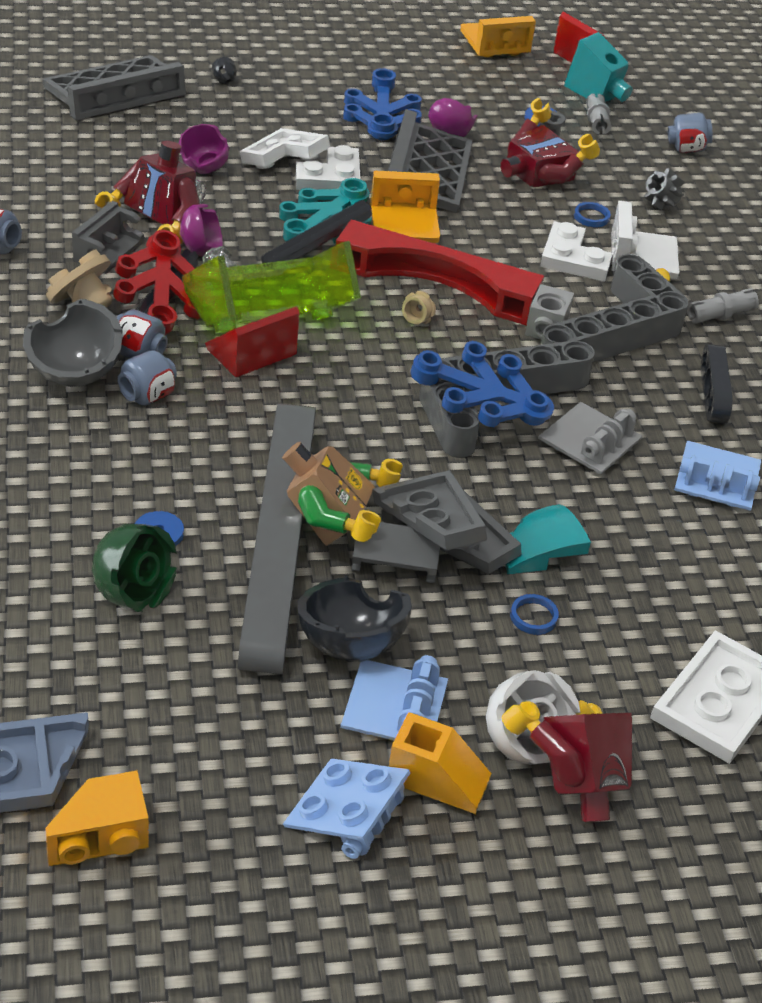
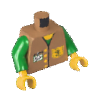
(336, 491)

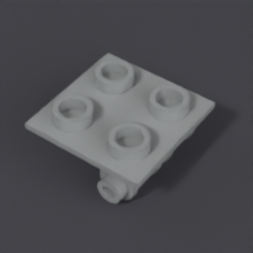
(593, 436)

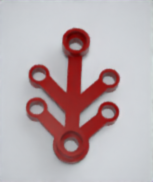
(165, 249)

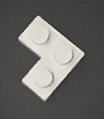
(283, 144)
(340, 165)
(565, 253)

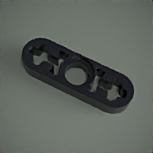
(716, 384)

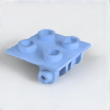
(718, 475)
(387, 693)
(350, 803)

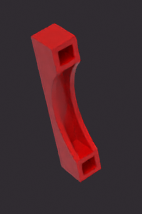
(497, 286)

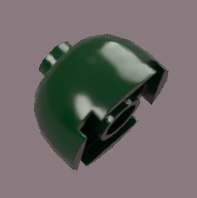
(134, 566)

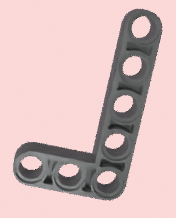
(649, 313)
(544, 367)

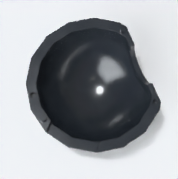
(349, 623)

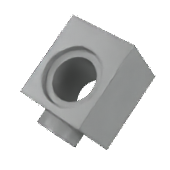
(548, 307)

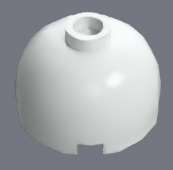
(546, 691)

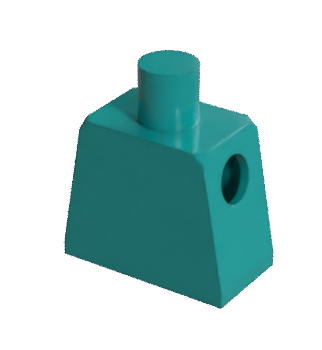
(598, 70)

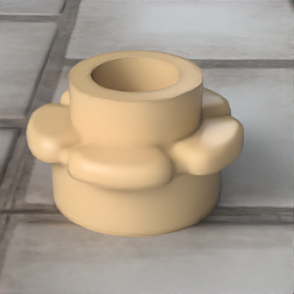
(413, 313)

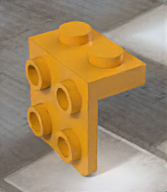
(406, 203)

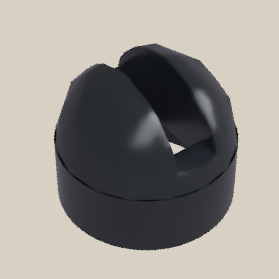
(230, 68)

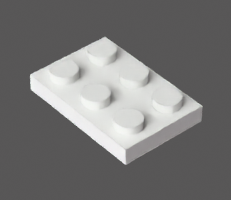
(715, 697)

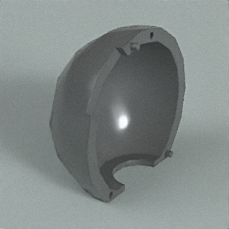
(75, 347)

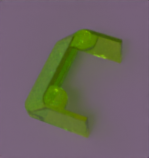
(256, 291)

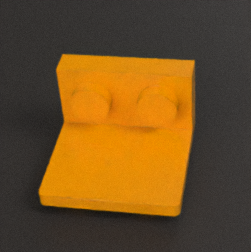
(500, 35)

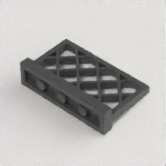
(117, 86)
(406, 157)

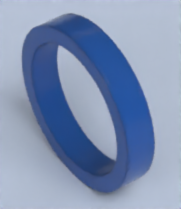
(589, 222)
(534, 629)

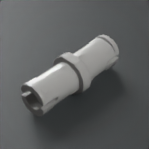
(598, 114)
(722, 305)

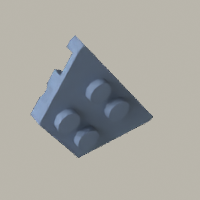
(38, 759)

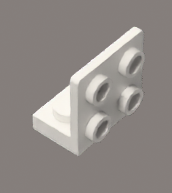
(656, 249)

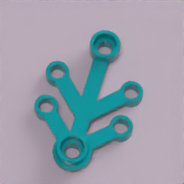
(347, 194)

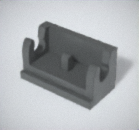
(108, 234)
(398, 547)

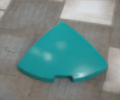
(547, 535)

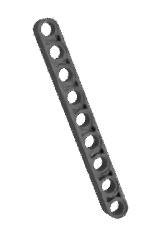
(276, 549)

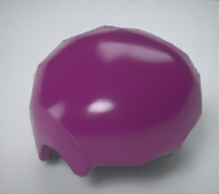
(452, 117)
(204, 148)
(200, 229)

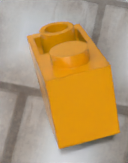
(439, 763)
(100, 821)

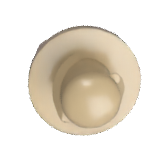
(82, 281)

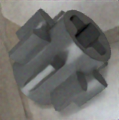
(664, 188)

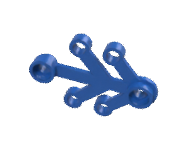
(382, 123)
(524, 403)

